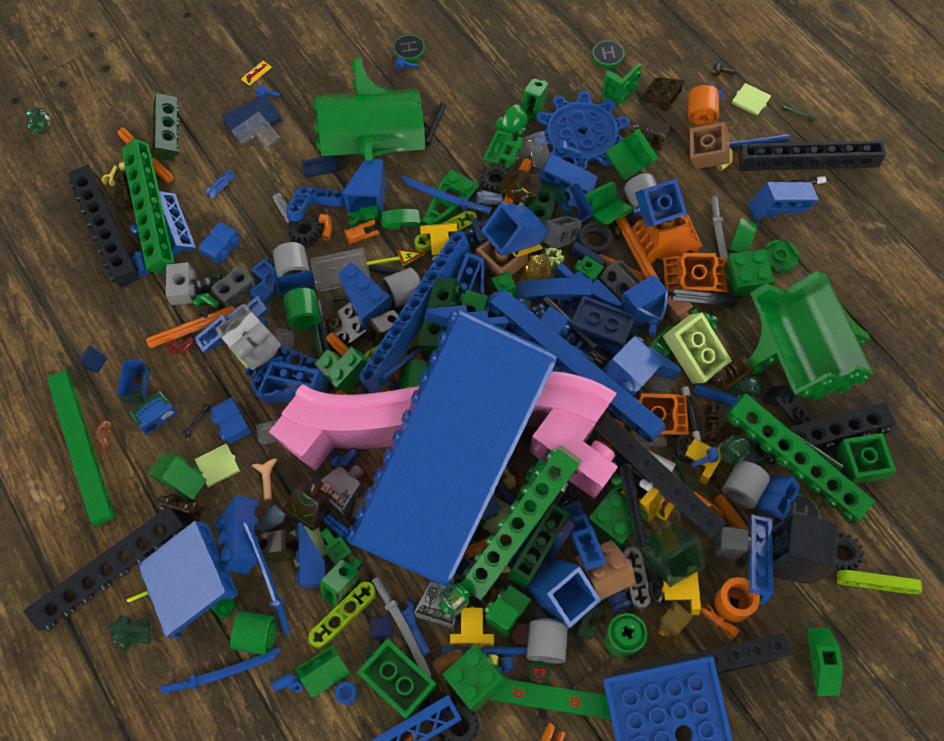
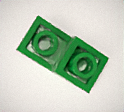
(395, 218)
(743, 236)

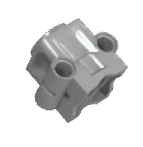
(248, 337)

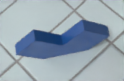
(266, 274)

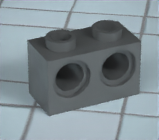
(562, 231)
(625, 277)
(237, 291)
(731, 543)

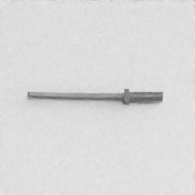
(717, 222)
(391, 605)

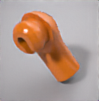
(327, 229)

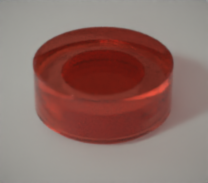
(520, 634)

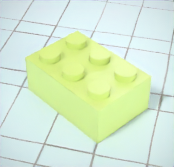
(697, 348)

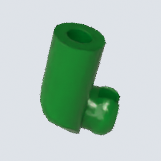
(206, 299)

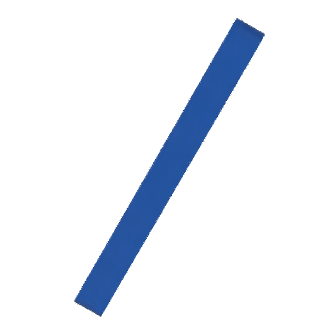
(412, 315)
(573, 362)

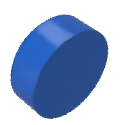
(346, 693)

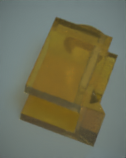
(537, 268)
(674, 621)

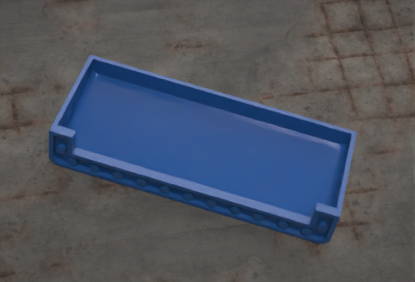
(451, 447)

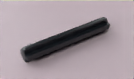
(703, 297)
(633, 505)

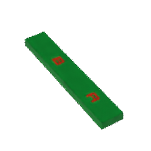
(553, 699)

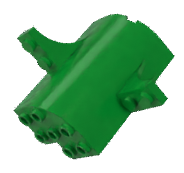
(368, 120)
(810, 338)

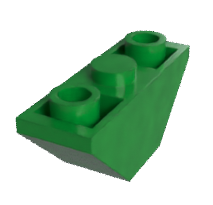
(825, 661)

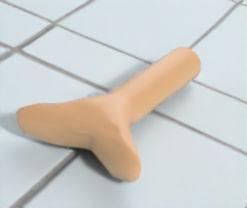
(265, 470)

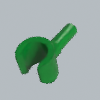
(617, 481)

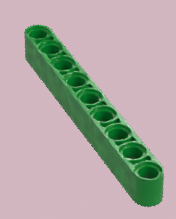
(81, 448)

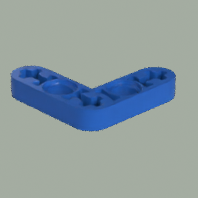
(305, 196)
(289, 355)

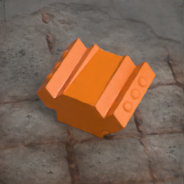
(667, 238)
(695, 273)
(668, 408)

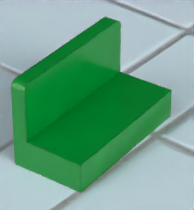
(322, 671)

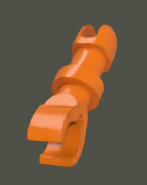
(728, 629)

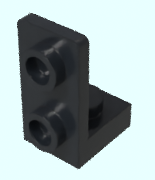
(788, 402)

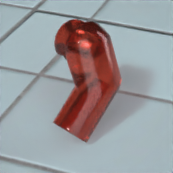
(181, 348)

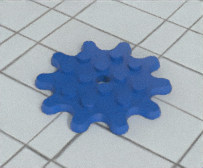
(584, 115)

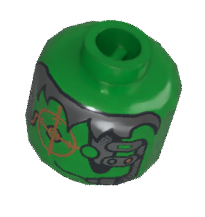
(453, 599)

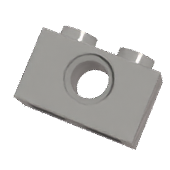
(176, 275)

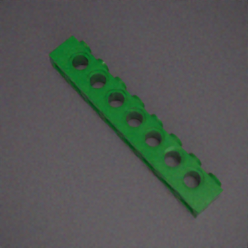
(147, 206)
(858, 502)
(480, 584)

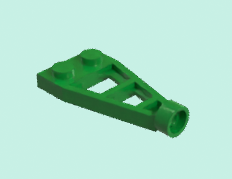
(457, 184)

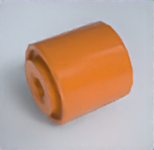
(703, 105)
(736, 589)

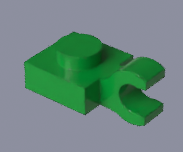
(365, 215)
(336, 548)

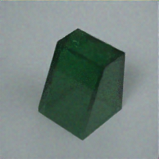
(674, 553)

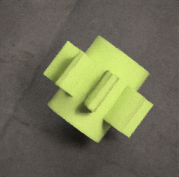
(554, 257)

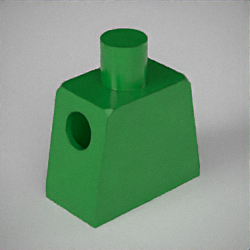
(536, 92)

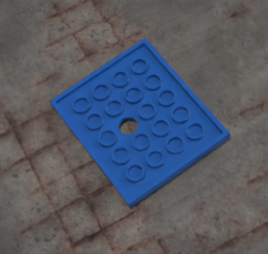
(662, 698)

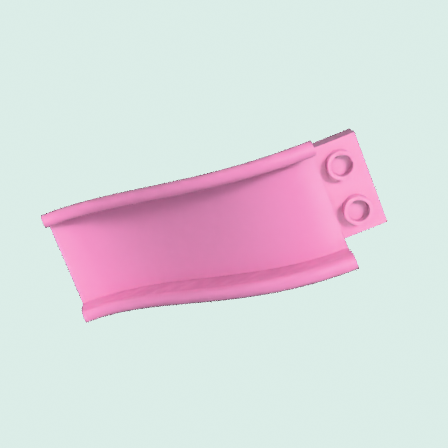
(564, 413)

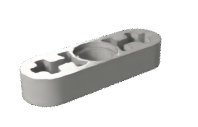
(644, 592)

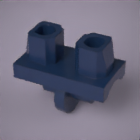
(476, 233)

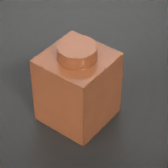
(678, 310)

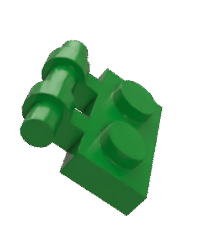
(498, 147)

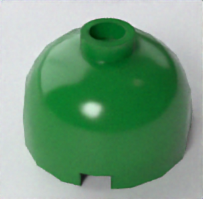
(513, 121)

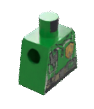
(340, 581)

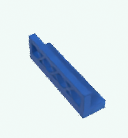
(175, 233)
(761, 557)
(421, 718)

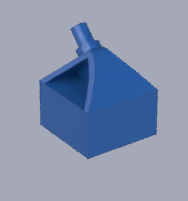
(660, 203)
(647, 302)

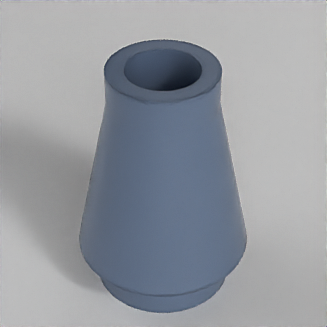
(488, 198)
(271, 519)

